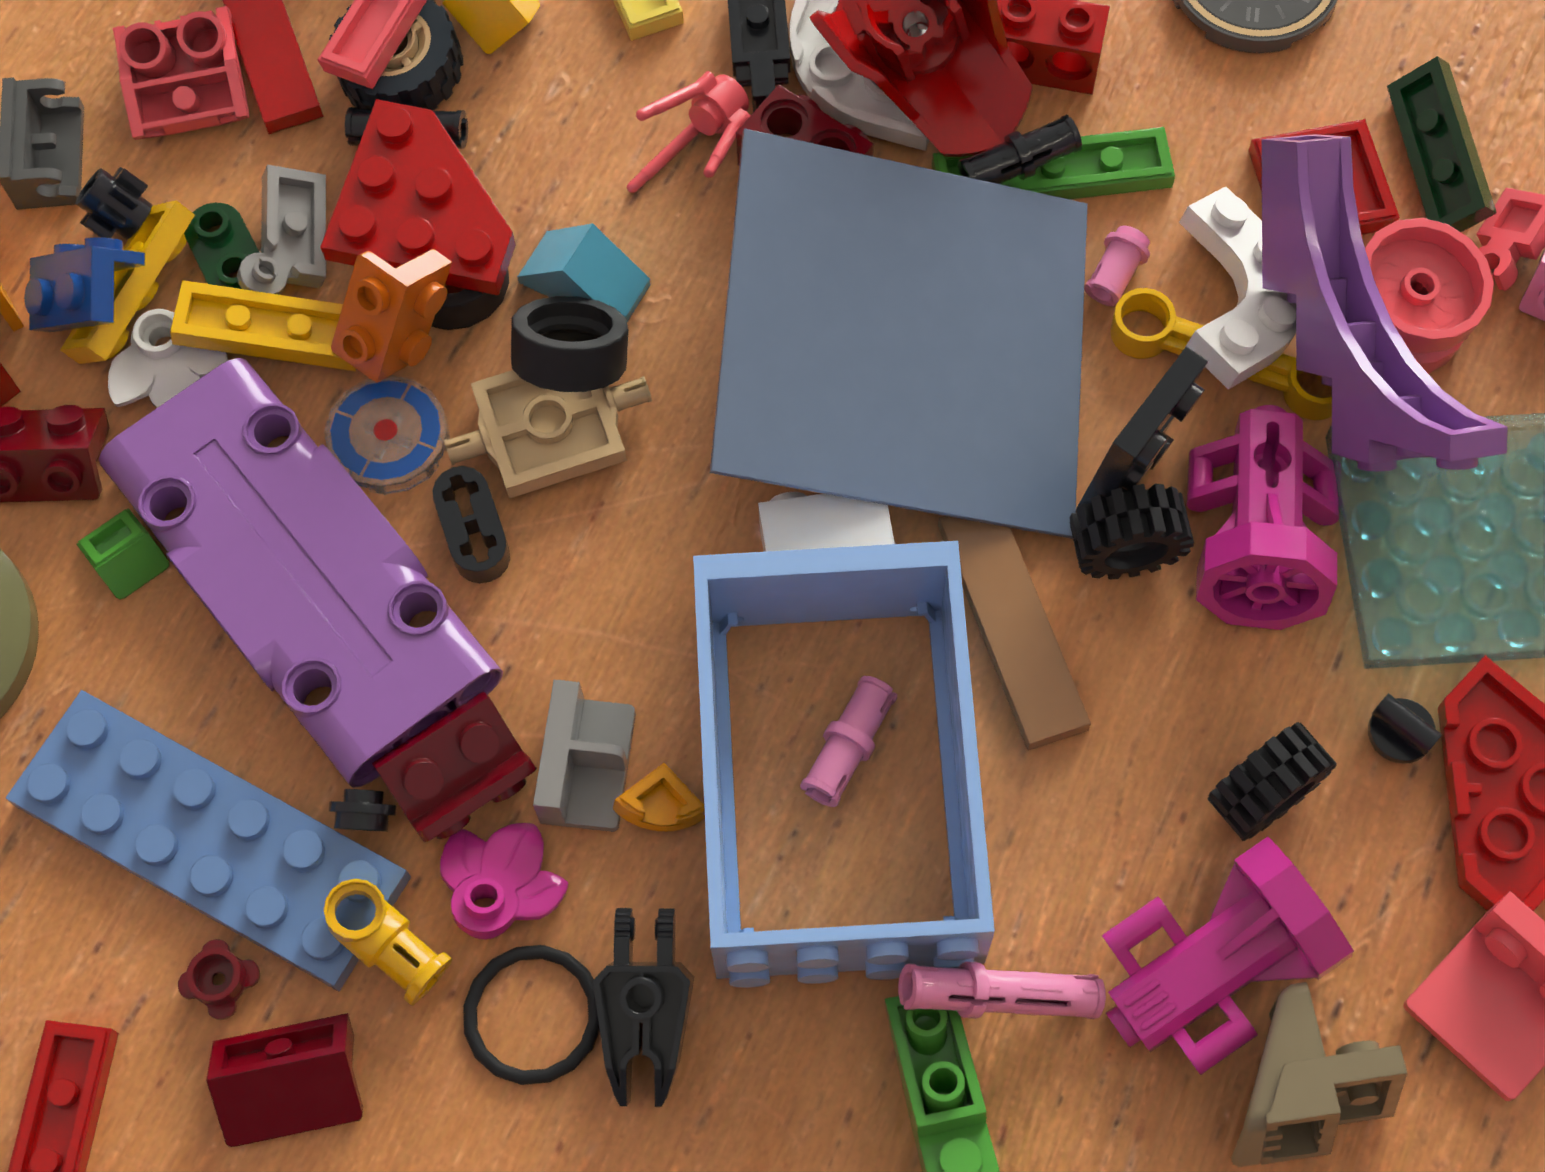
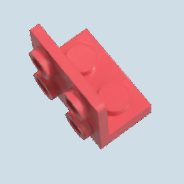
(1491, 998)

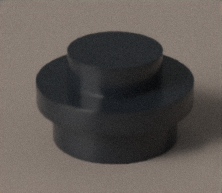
(362, 811)

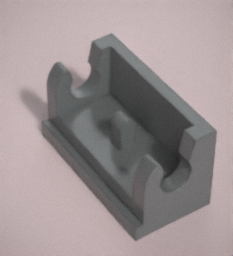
(40, 143)

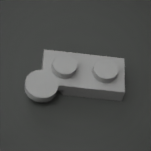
(290, 233)

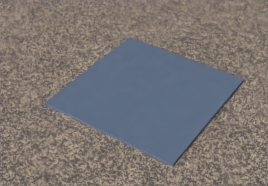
(902, 337)

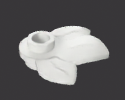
(157, 370)

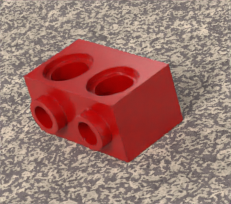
(1056, 40)

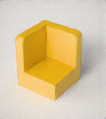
(492, 21)

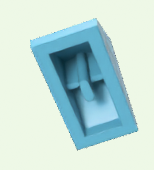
(585, 265)

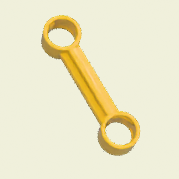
(1177, 333)

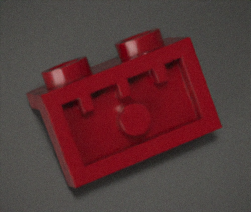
(455, 768)

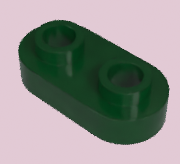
(221, 250)

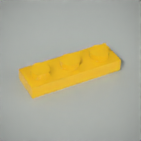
(161, 240)
(256, 324)

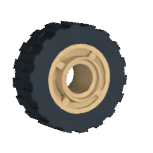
(421, 68)

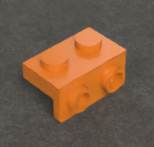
(390, 313)

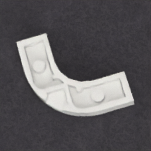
(1263, 319)

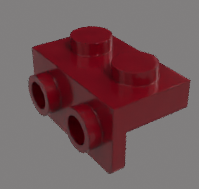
(51, 453)

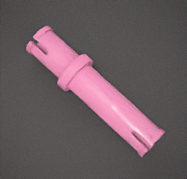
(976, 990)

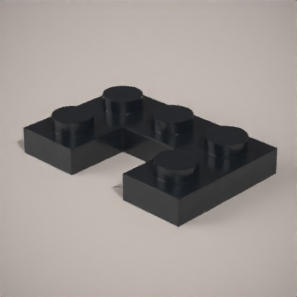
(1144, 437)

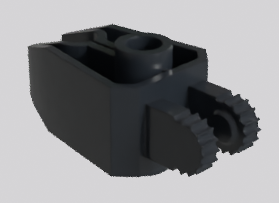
(643, 1007)

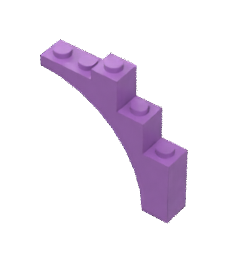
(1316, 254)

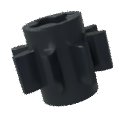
(113, 203)

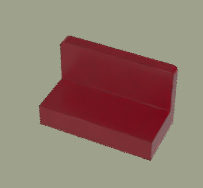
(284, 1080)

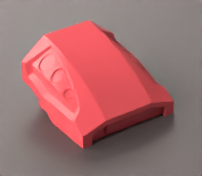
(180, 74)

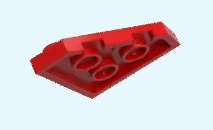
(418, 195)
(1496, 785)

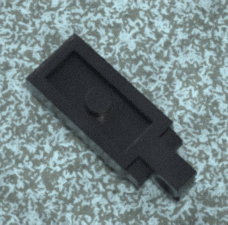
(759, 45)

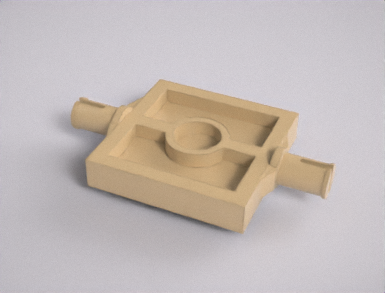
(544, 433)

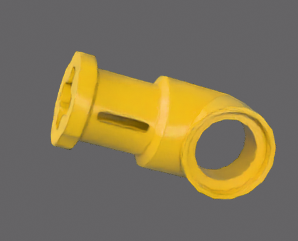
(385, 939)

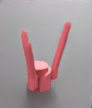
(717, 107)

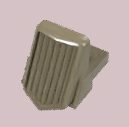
(1305, 1094)

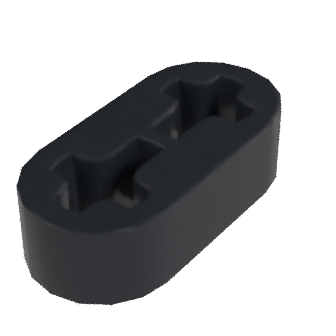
(459, 528)

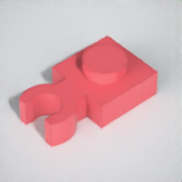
(1513, 233)

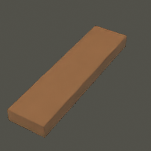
(1016, 632)

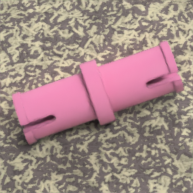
(848, 741)

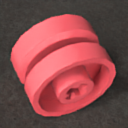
(1431, 286)

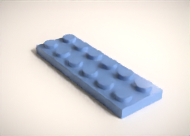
(203, 835)

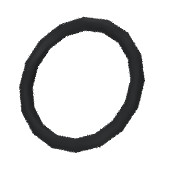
(474, 995)

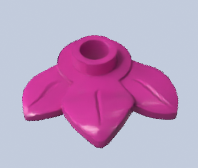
(501, 870)

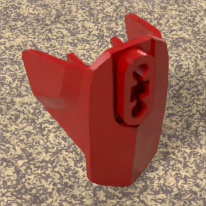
(949, 81)

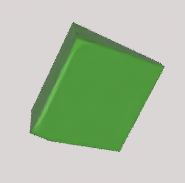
(123, 554)

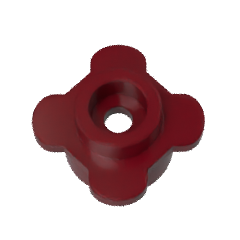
(214, 960)

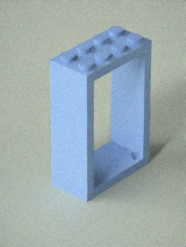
(835, 587)

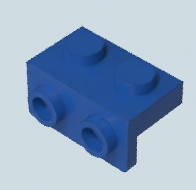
(76, 284)

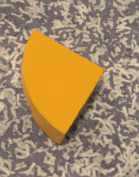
(660, 802)

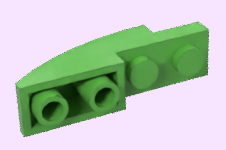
(941, 1090)

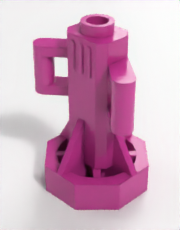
(1264, 559)
(1261, 930)

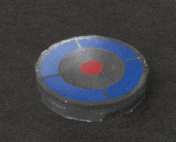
(387, 434)

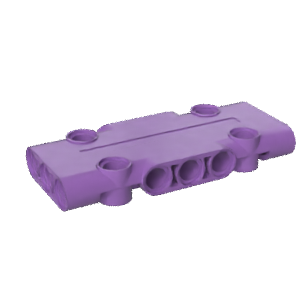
(298, 567)

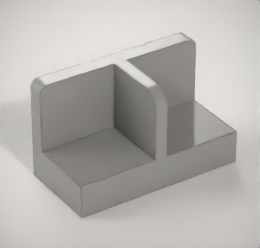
(583, 760)

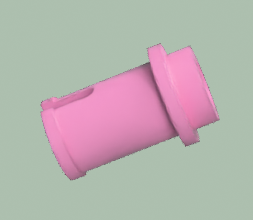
(1119, 262)

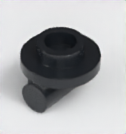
(1402, 730)

